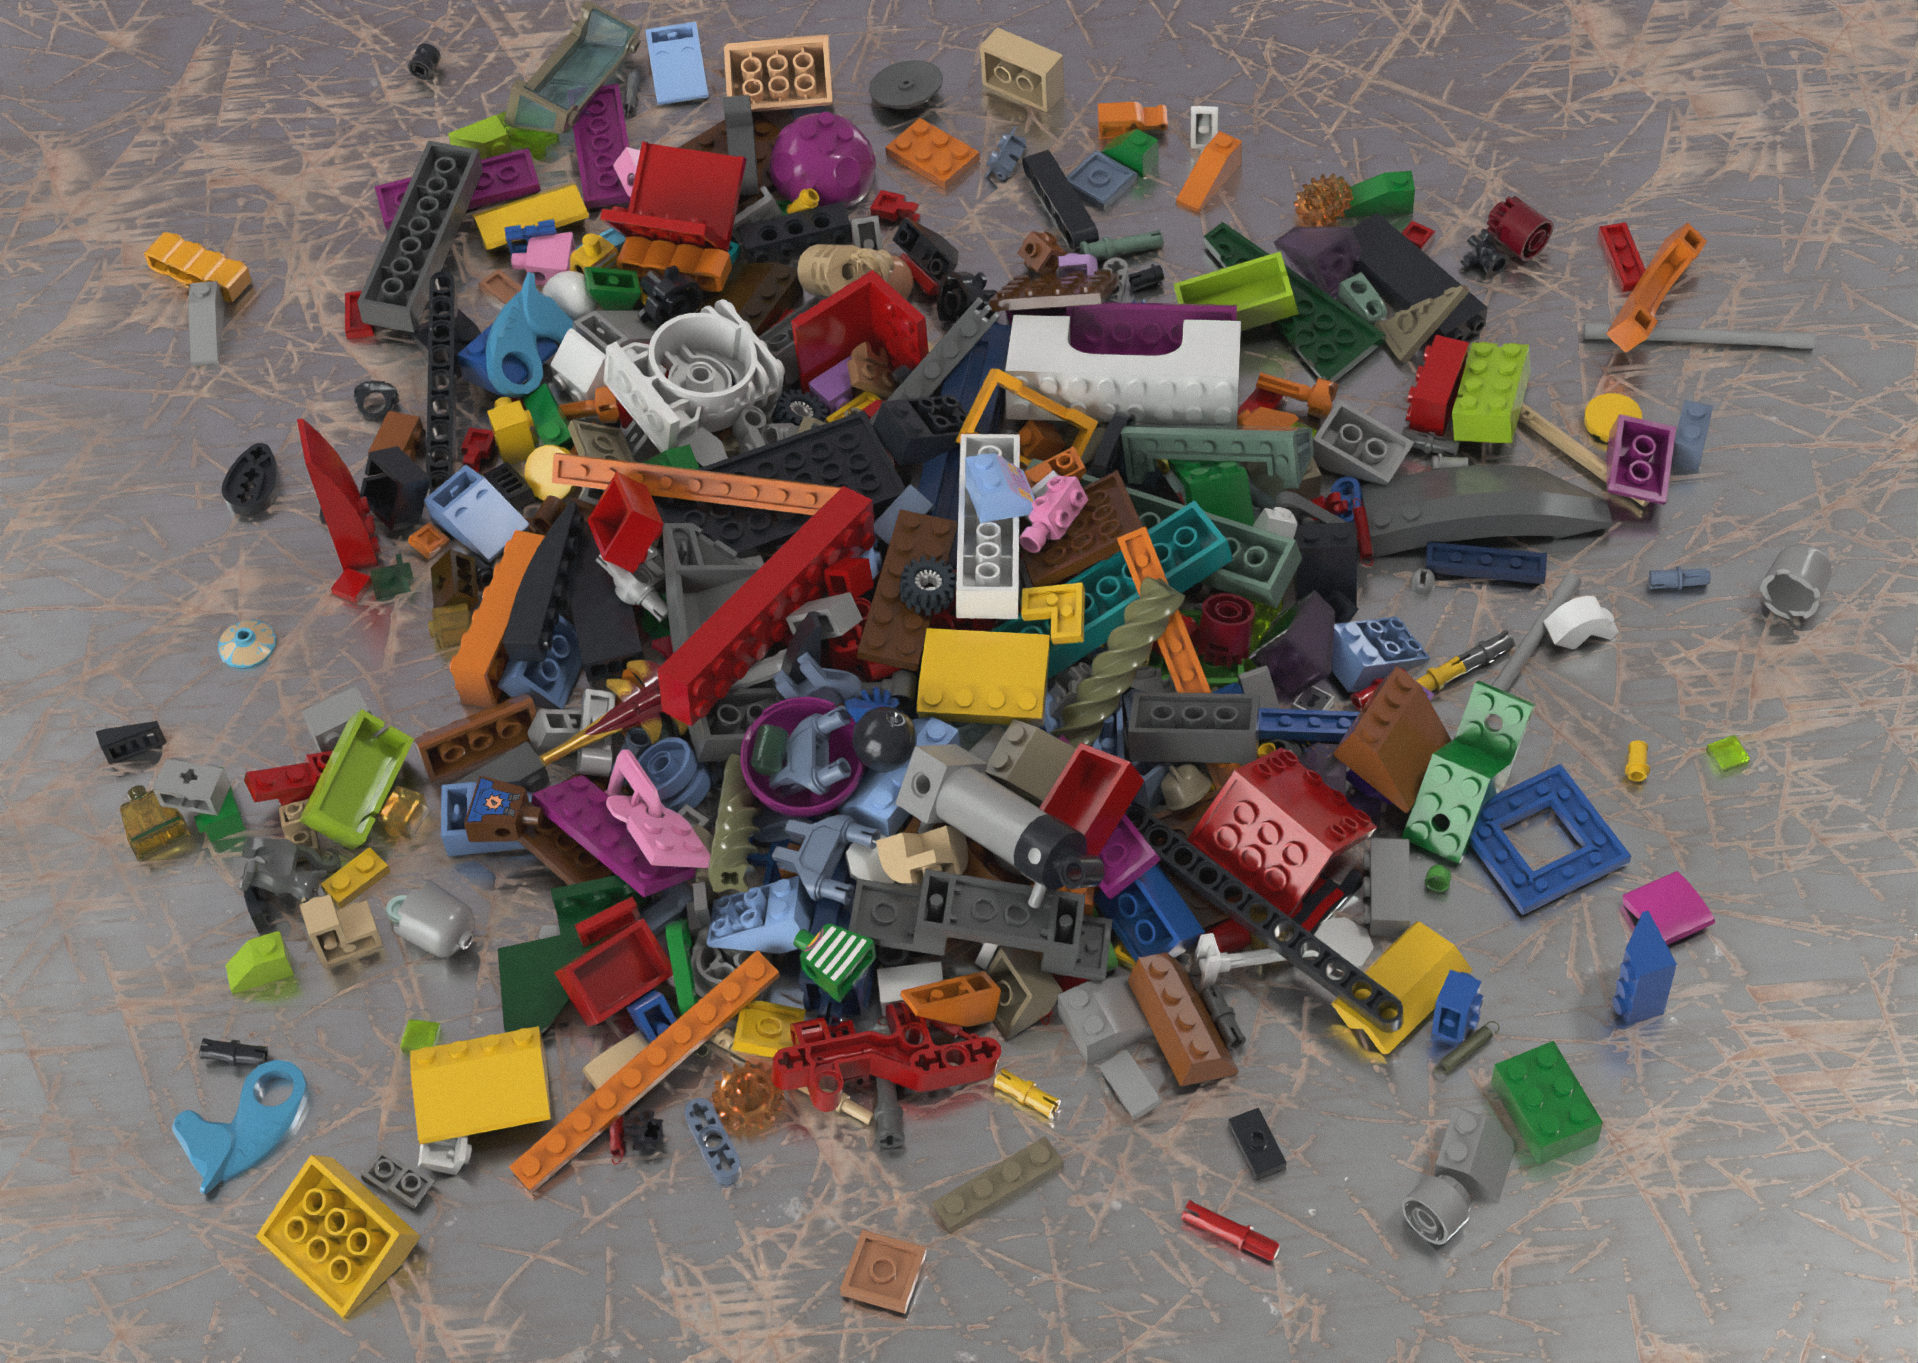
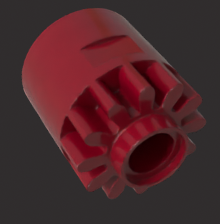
(1519, 228)
(1225, 629)

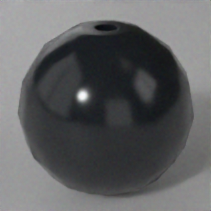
(884, 739)

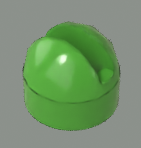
(1443, 881)

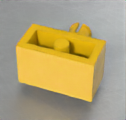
(512, 430)

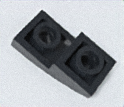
(255, 901)

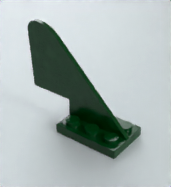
(527, 969)

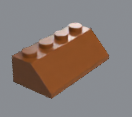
(476, 737)
(1180, 1020)

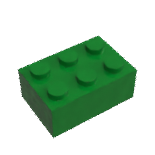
(1546, 1102)

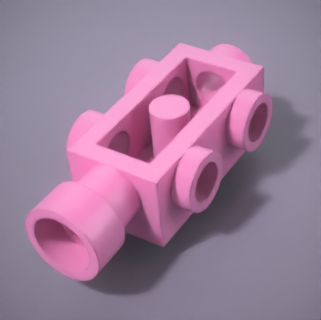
(1053, 512)

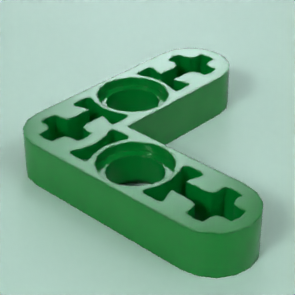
(679, 943)

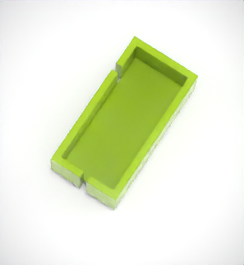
(1255, 286)
(1491, 392)
(356, 780)

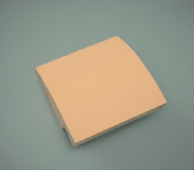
(781, 72)

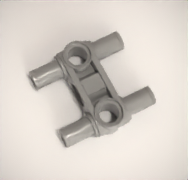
(642, 584)

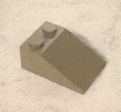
(1028, 761)

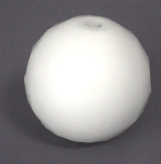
(571, 294)

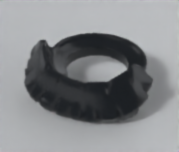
(364, 390)

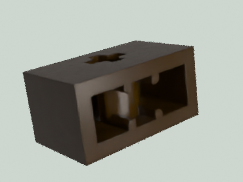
(454, 580)

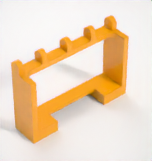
(998, 377)

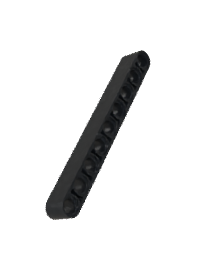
(439, 375)

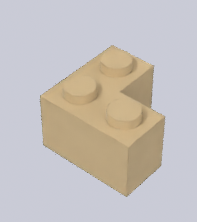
(340, 932)

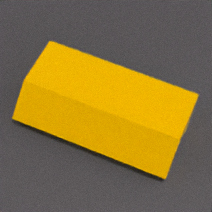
(560, 204)
(1414, 973)

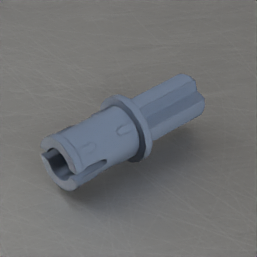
(1677, 578)

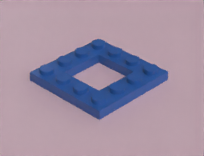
(1531, 889)

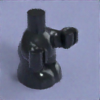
(1485, 254)

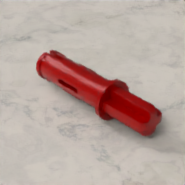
(1232, 1231)

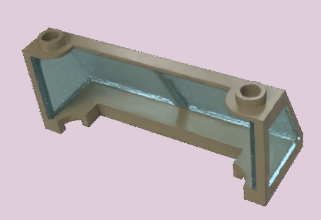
(572, 72)

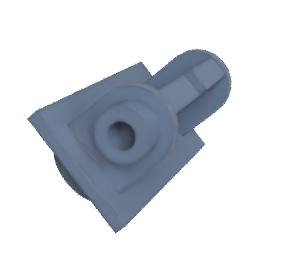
(1000, 162)

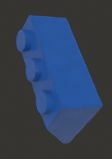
(473, 362)
(1151, 916)
(1644, 974)

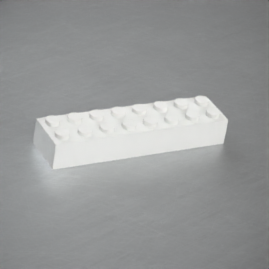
(987, 550)

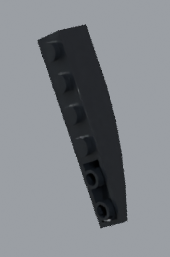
(543, 590)

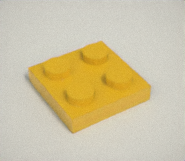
(765, 1027)

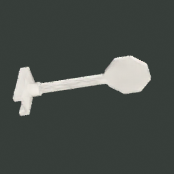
(866, 865)
(1339, 934)

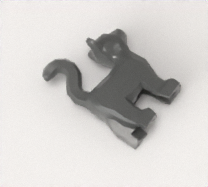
(279, 870)

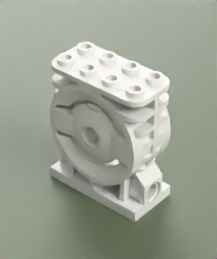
(700, 358)

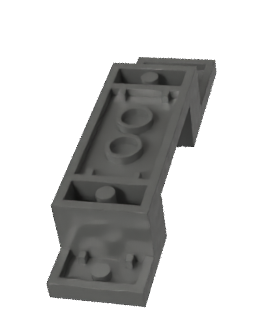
(986, 914)

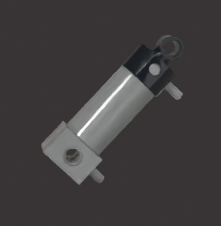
(951, 788)

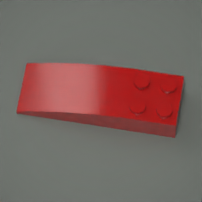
(340, 502)

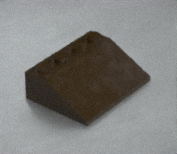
(759, 293)

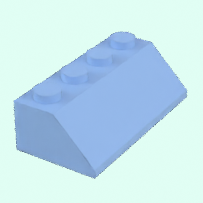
(877, 793)

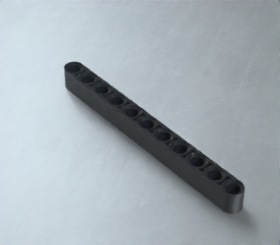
(1272, 926)

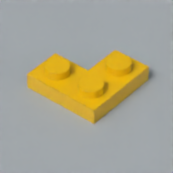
(1062, 605)

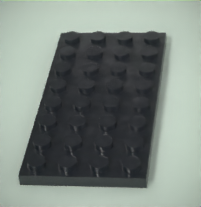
(829, 455)

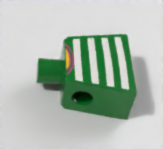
(835, 958)

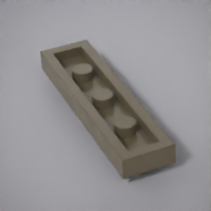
(997, 1185)

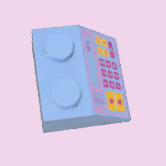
(997, 488)

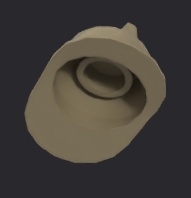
(1184, 787)

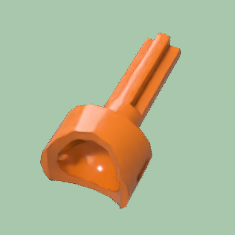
(1318, 398)
(603, 405)

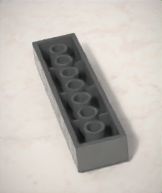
(420, 236)

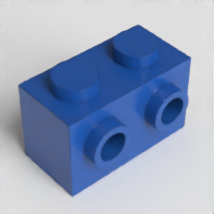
(1457, 1007)

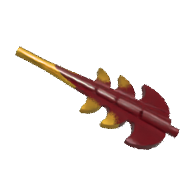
(636, 707)

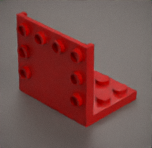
(681, 197)
(858, 314)
(1278, 828)

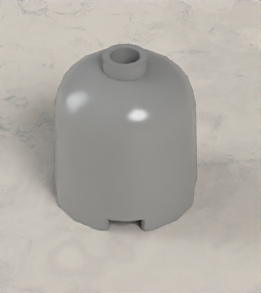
(1796, 581)
(435, 920)

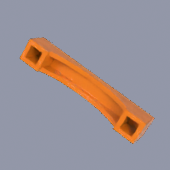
(1638, 313)

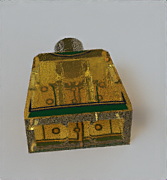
(149, 824)

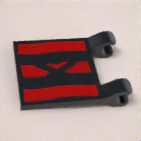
(1325, 899)

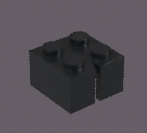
(398, 492)

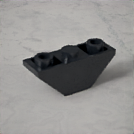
(927, 249)

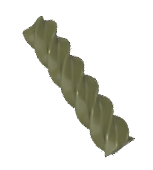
(1116, 668)
(733, 831)

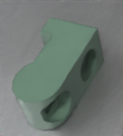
(1362, 299)

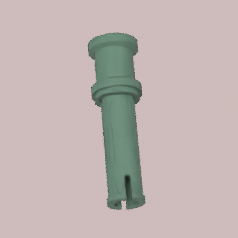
(1109, 248)

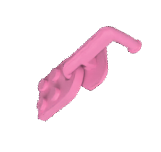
(658, 831)

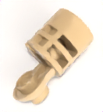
(829, 267)

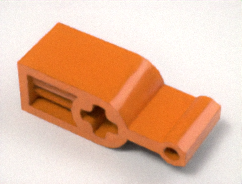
(1124, 117)

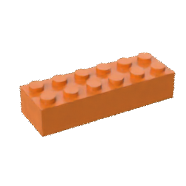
(482, 651)

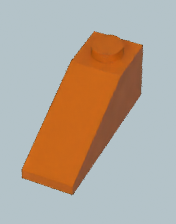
(1212, 170)
(957, 1000)

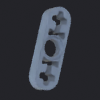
(716, 1127)

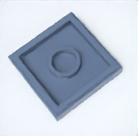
(1101, 179)

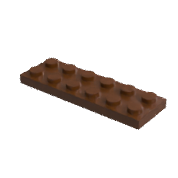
(893, 631)

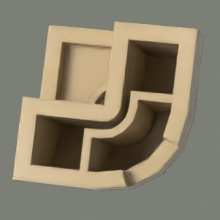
(909, 854)

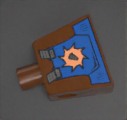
(499, 812)

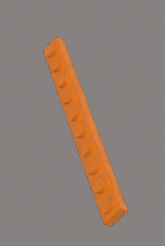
(694, 484)
(1175, 641)
(644, 1071)

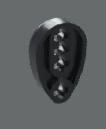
(1110, 450)
(264, 476)

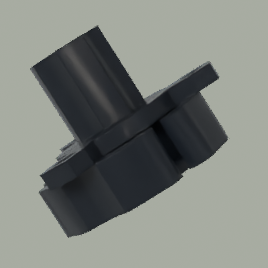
(959, 293)
(669, 295)

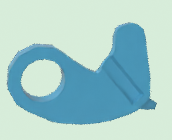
(515, 331)
(256, 1131)

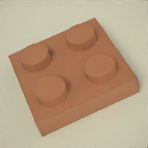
(883, 1271)

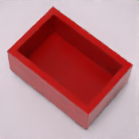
(1437, 385)
(625, 523)
(1093, 794)
(615, 972)

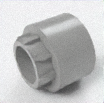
(1437, 1208)

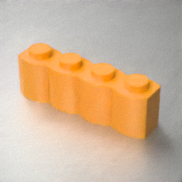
(194, 264)

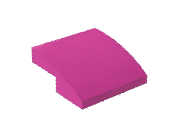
(1673, 906)

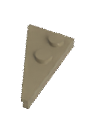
(1414, 326)

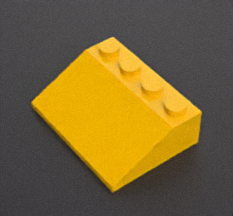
(984, 677)
(480, 1085)
(336, 1234)

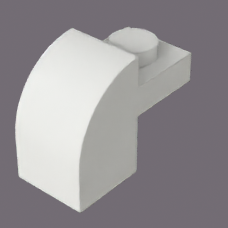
(1578, 620)

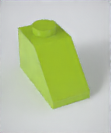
(485, 135)
(259, 963)

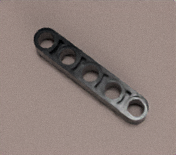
(1060, 199)

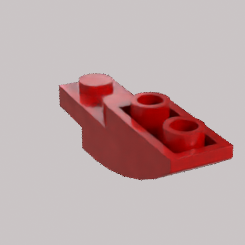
(288, 782)

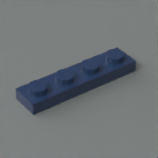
(1486, 562)

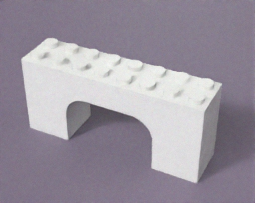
(1182, 387)

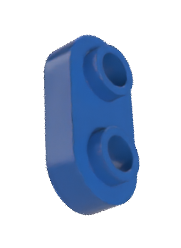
(1347, 486)

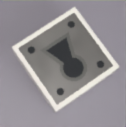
(1313, 700)

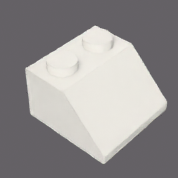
(578, 367)

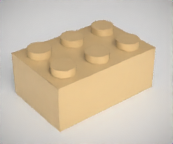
(1022, 69)

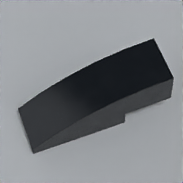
(806, 639)

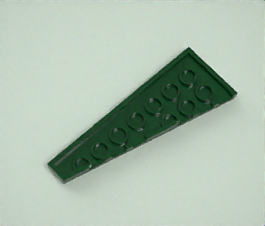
(1323, 330)

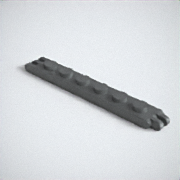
(945, 354)

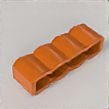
(707, 266)

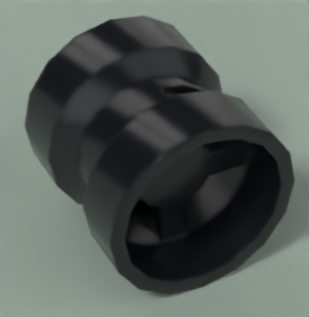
(424, 61)

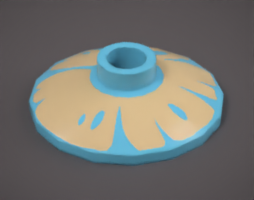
(247, 652)

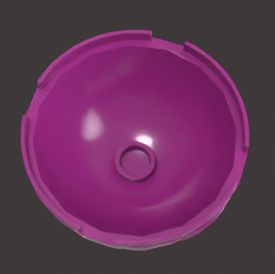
(823, 155)

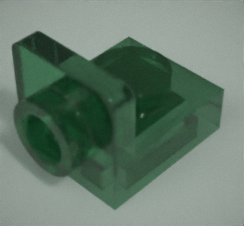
(392, 579)

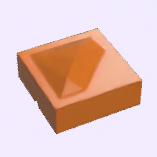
(428, 540)

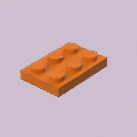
(932, 153)

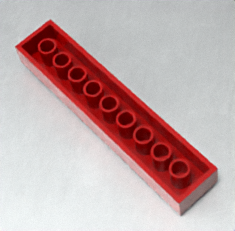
(757, 612)

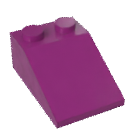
(1640, 459)

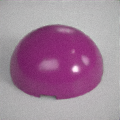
(805, 803)

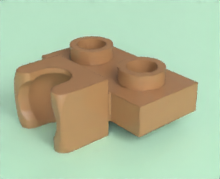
(869, 372)

